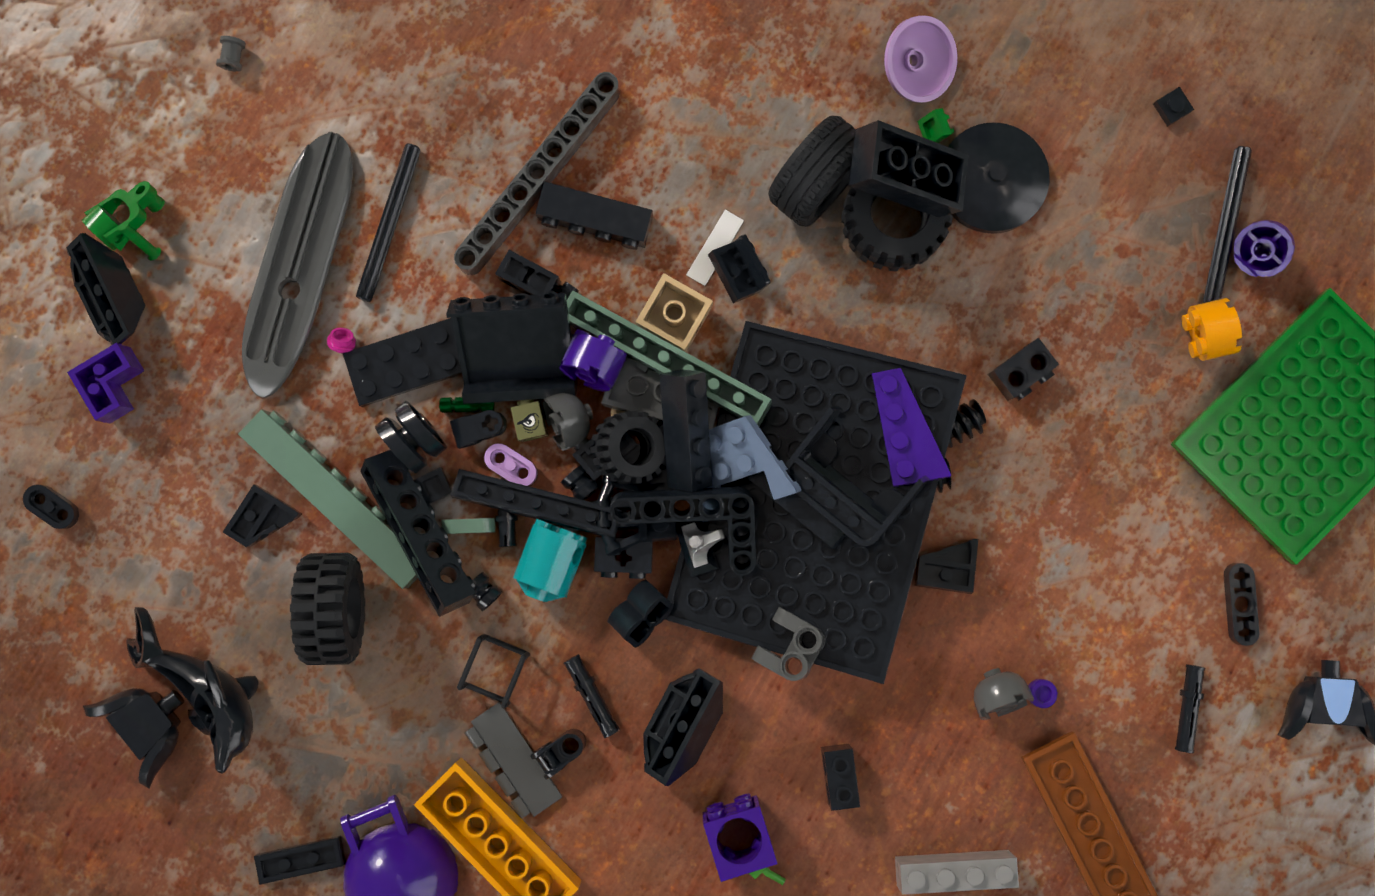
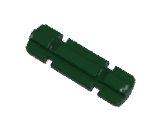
(448, 404)

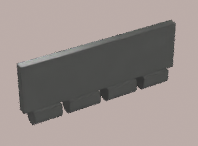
(512, 753)

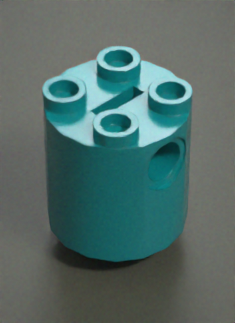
(549, 561)

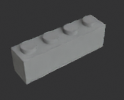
(956, 872)

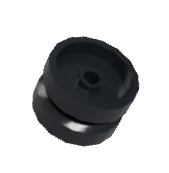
(408, 439)

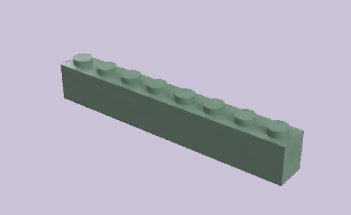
(664, 357)
(329, 493)

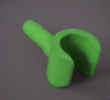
(768, 873)

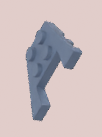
(741, 451)

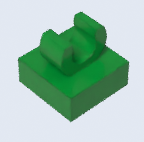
(935, 126)

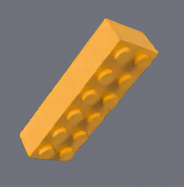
(494, 836)

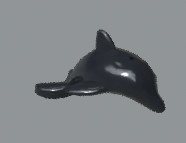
(216, 697)

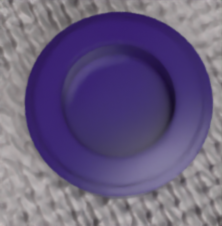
(1043, 692)

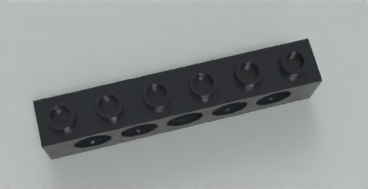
(443, 596)

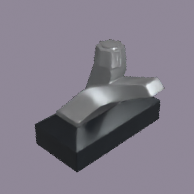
(697, 546)

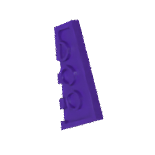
(907, 437)

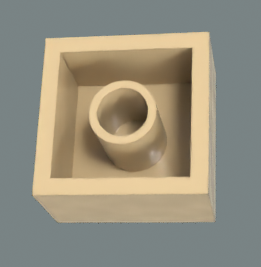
(674, 312)

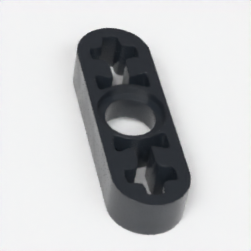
(1252, 611)

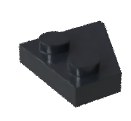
(949, 568)

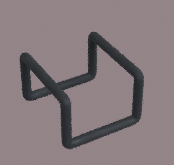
(504, 700)

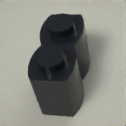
(640, 613)

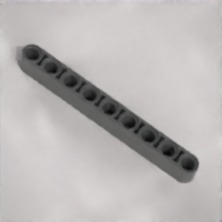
(539, 160)

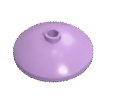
(932, 57)

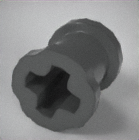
(230, 53)

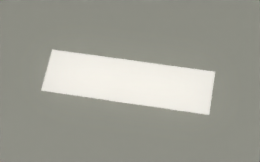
(721, 235)

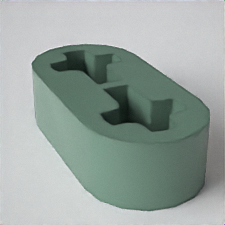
(464, 526)

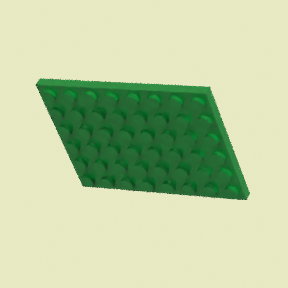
(1295, 429)

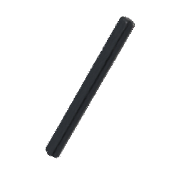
(388, 222)
(1227, 224)

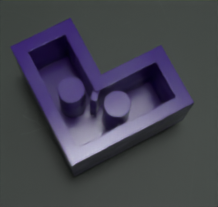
(101, 381)

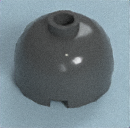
(568, 419)
(1001, 693)

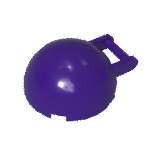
(397, 857)

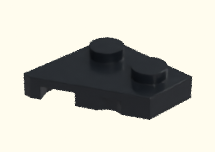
(259, 517)

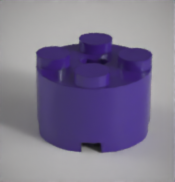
(593, 360)

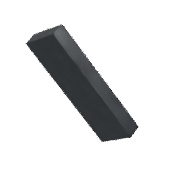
(300, 860)

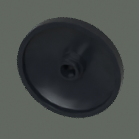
(1003, 179)

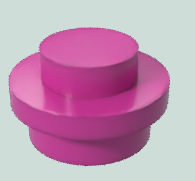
(341, 340)

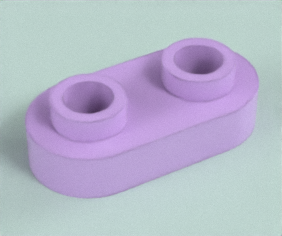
(511, 466)

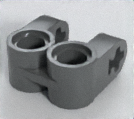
(796, 648)

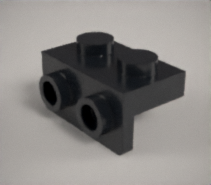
(739, 269)

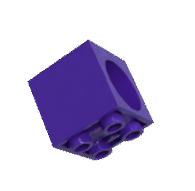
(732, 862)

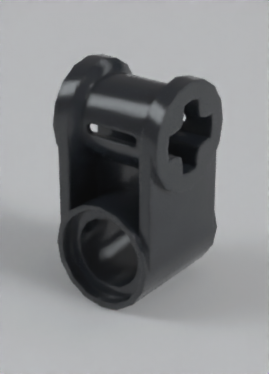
(473, 428)
(555, 755)

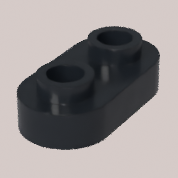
(52, 508)

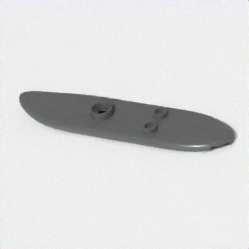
(298, 252)

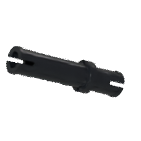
(585, 685)
(1190, 706)

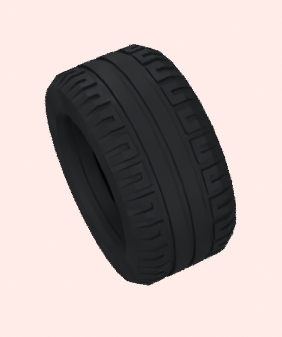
(815, 172)

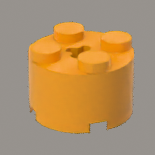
(1212, 329)

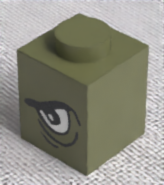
(529, 420)

